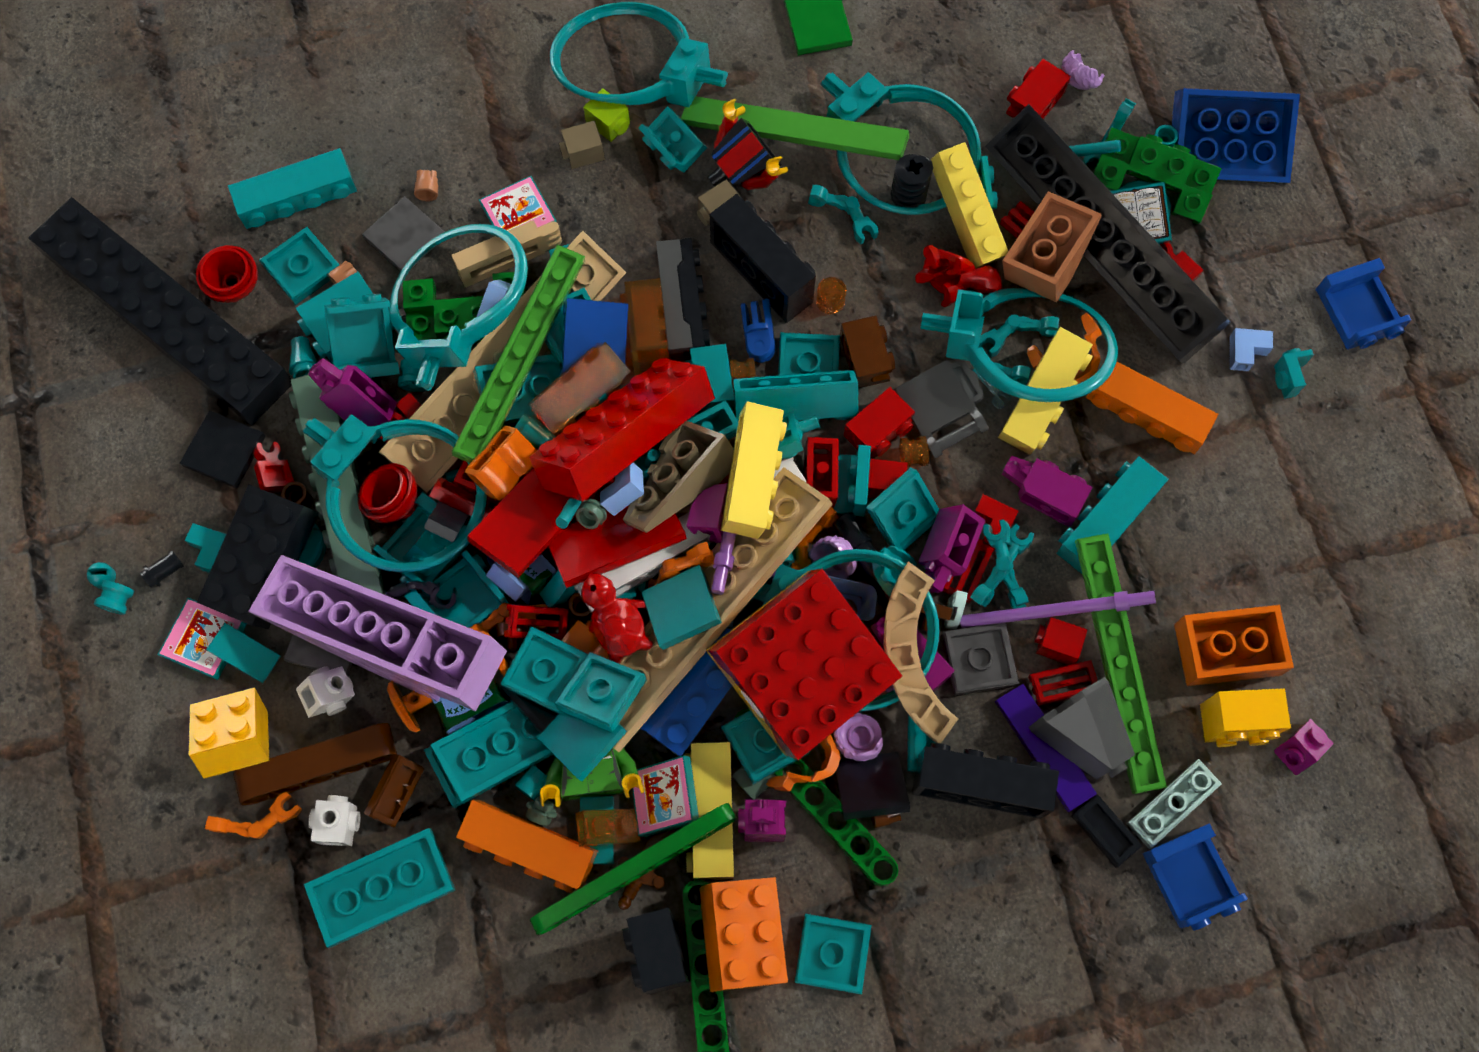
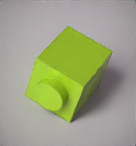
(609, 118)

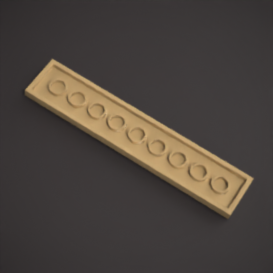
(458, 394)
(795, 513)

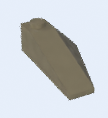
(688, 464)

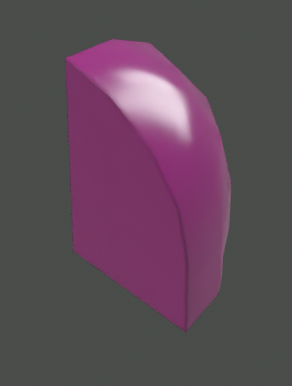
(708, 511)

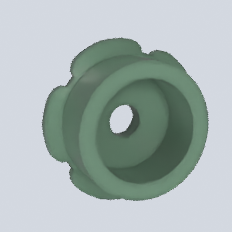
(591, 514)
(540, 814)

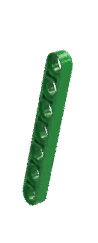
(844, 836)
(633, 869)
(701, 982)

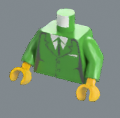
(611, 776)

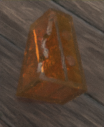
(645, 323)
(579, 387)

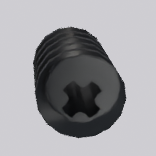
(911, 180)

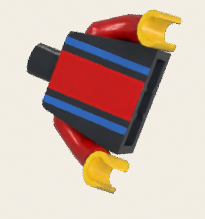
(743, 153)

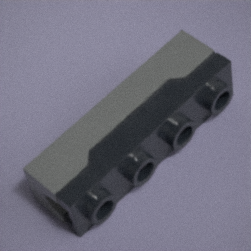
(681, 298)

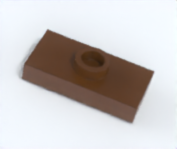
(394, 790)

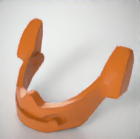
(1092, 333)
(828, 767)

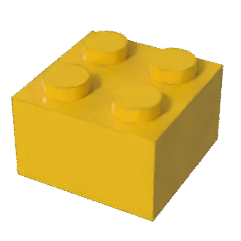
(1245, 716)
(228, 733)

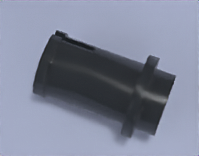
(161, 569)

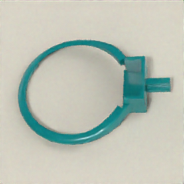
(681, 75)
(868, 91)
(965, 337)
(456, 349)
(339, 452)
(786, 575)

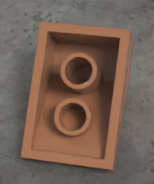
(1050, 246)

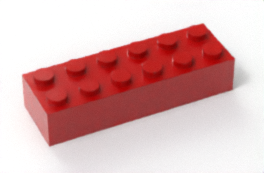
(622, 428)

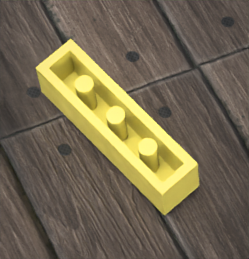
(968, 205)
(1056, 370)
(753, 471)
(712, 781)

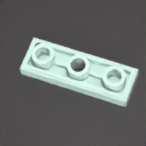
(1161, 816)

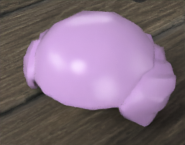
(1081, 76)
(831, 545)
(859, 738)

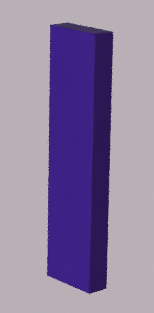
(1021, 713)

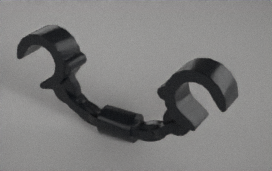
(429, 587)

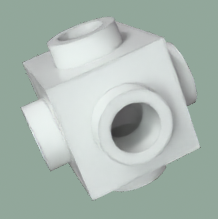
(325, 691)
(334, 821)

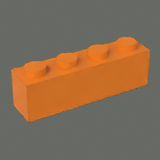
(1154, 408)
(526, 844)

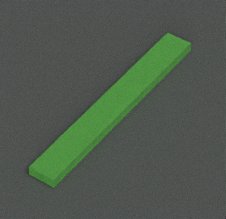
(804, 128)
(519, 353)
(1121, 663)

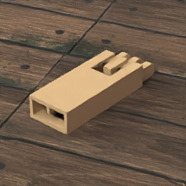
(496, 256)

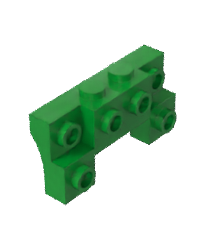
(1156, 163)
(434, 317)

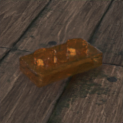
(607, 827)

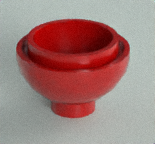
(221, 268)
(388, 494)

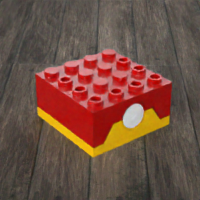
(804, 663)

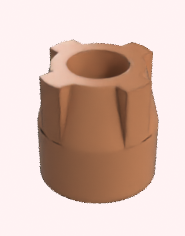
(426, 185)
(341, 272)

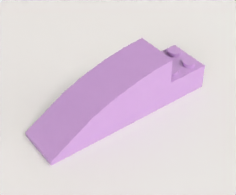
(380, 633)

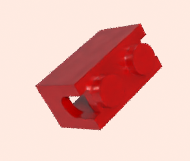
(1041, 89)
(880, 423)
(822, 469)

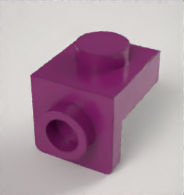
(1304, 747)

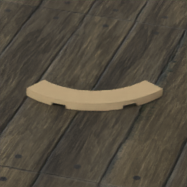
(902, 649)

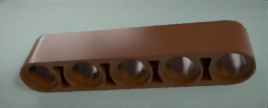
(315, 764)

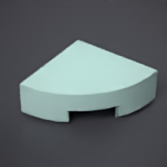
(957, 602)

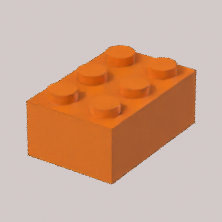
(1233, 645)
(743, 934)

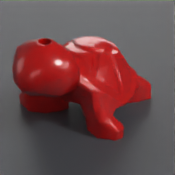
(952, 272)
(614, 620)

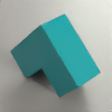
(208, 542)
(555, 592)

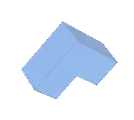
(494, 293)
(1246, 344)
(624, 491)
(507, 581)

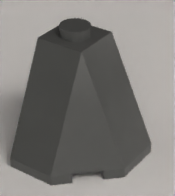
(1088, 731)

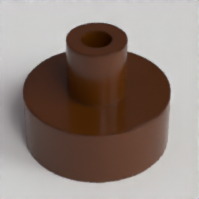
(513, 644)

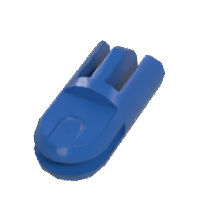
(759, 335)

